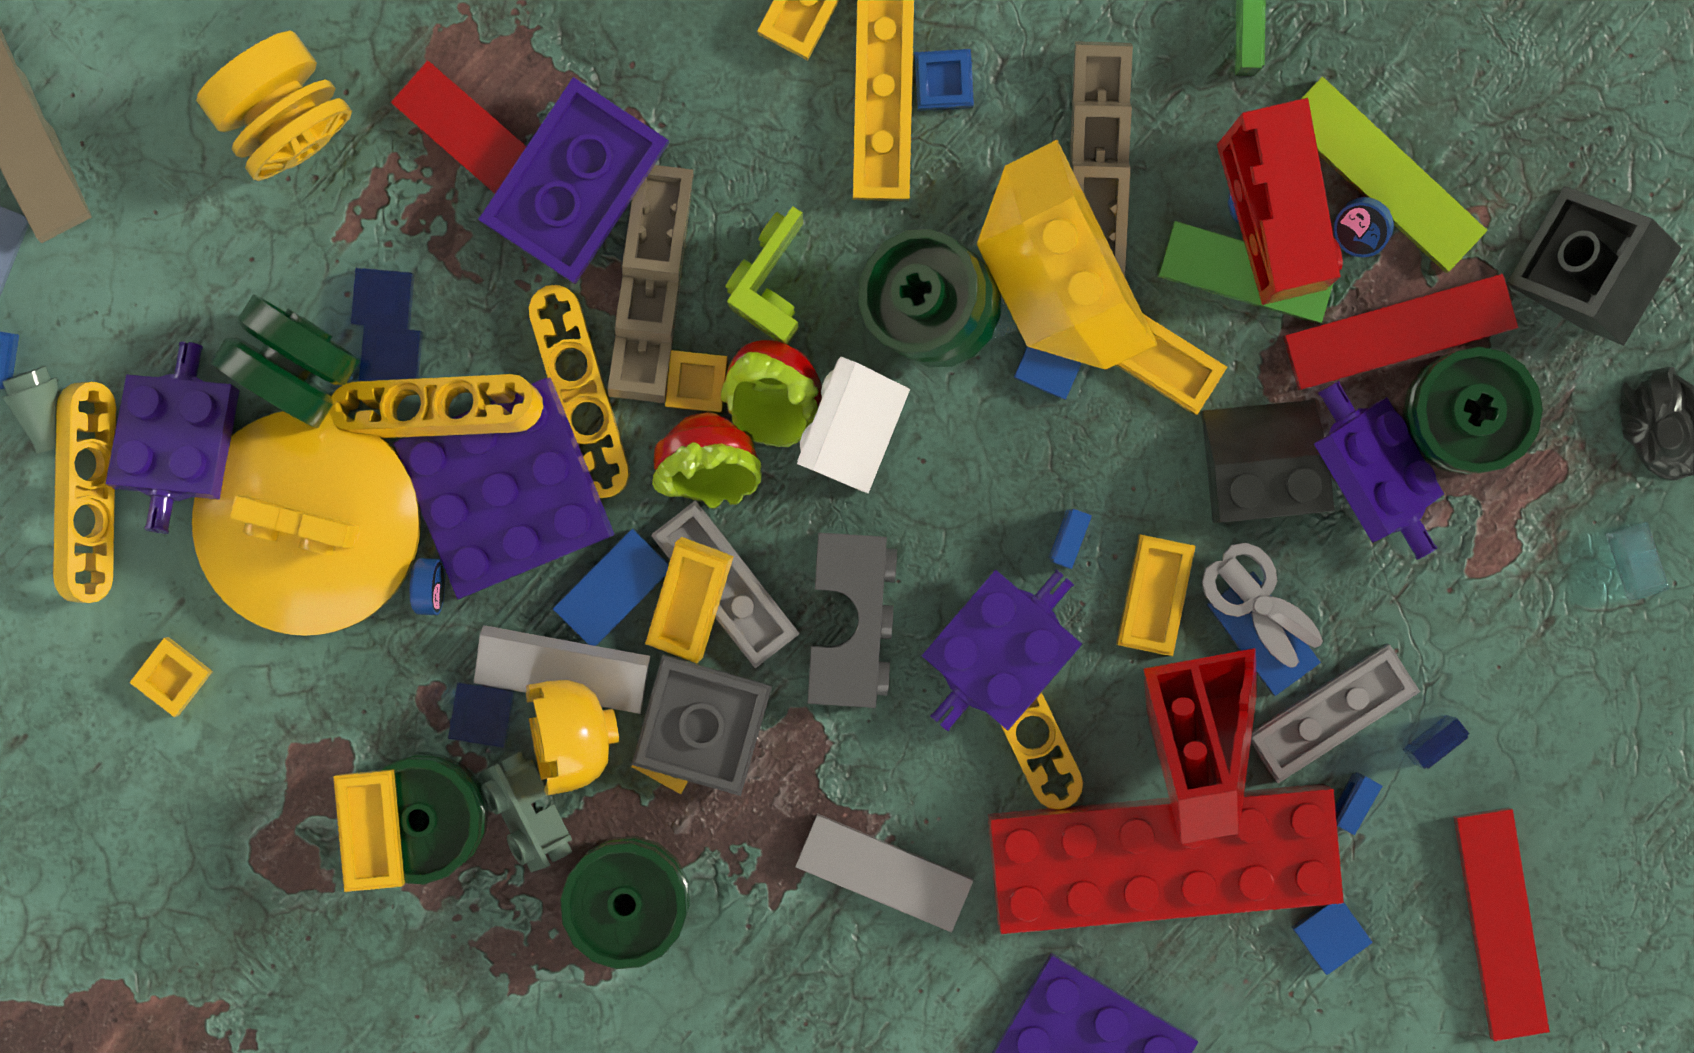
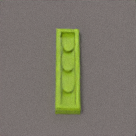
(1389, 175)

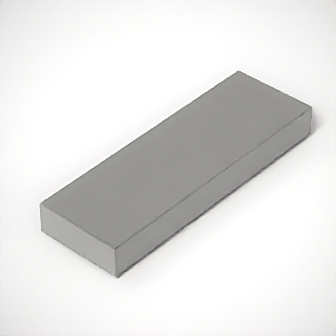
(745, 605)
(518, 659)
(1333, 713)
(884, 872)

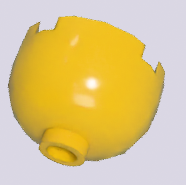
(569, 734)

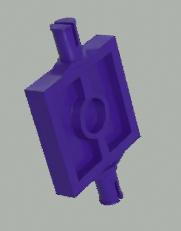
(172, 437)
(1379, 469)
(1002, 650)

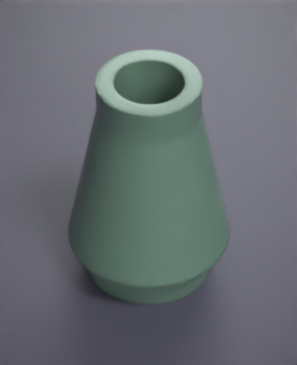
(34, 402)

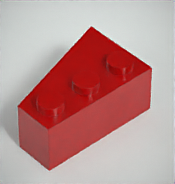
(1281, 200)
(1202, 736)

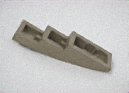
(1103, 135)
(34, 157)
(650, 285)

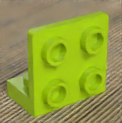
(769, 311)

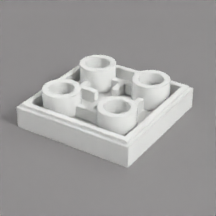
(852, 424)

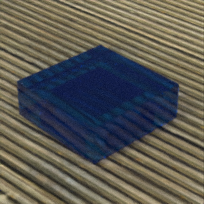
(382, 298)
(390, 354)
(481, 714)
(1436, 742)

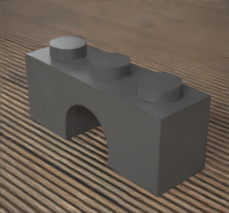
(852, 670)

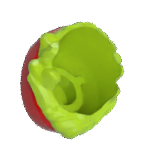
(772, 392)
(706, 461)

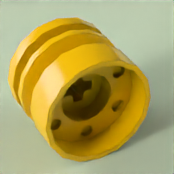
(268, 96)

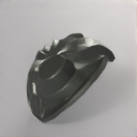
(1661, 423)

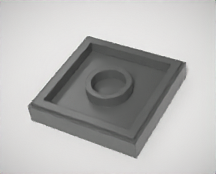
(701, 725)

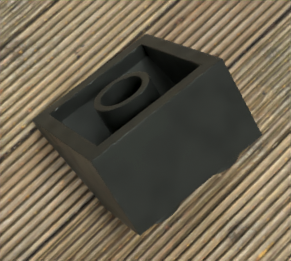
(1595, 264)
(1266, 461)

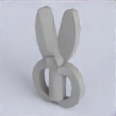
(1267, 612)

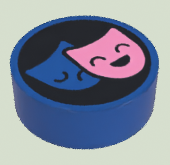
(1363, 227)
(427, 586)

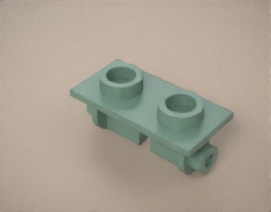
(530, 832)

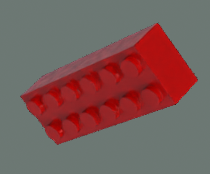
(1130, 864)

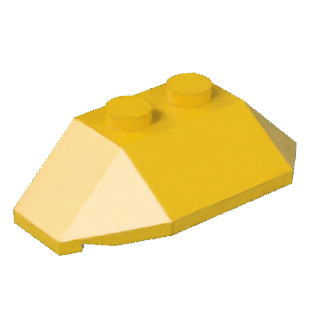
(1059, 265)

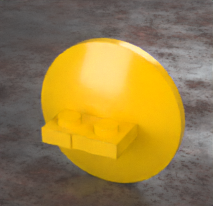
(307, 526)

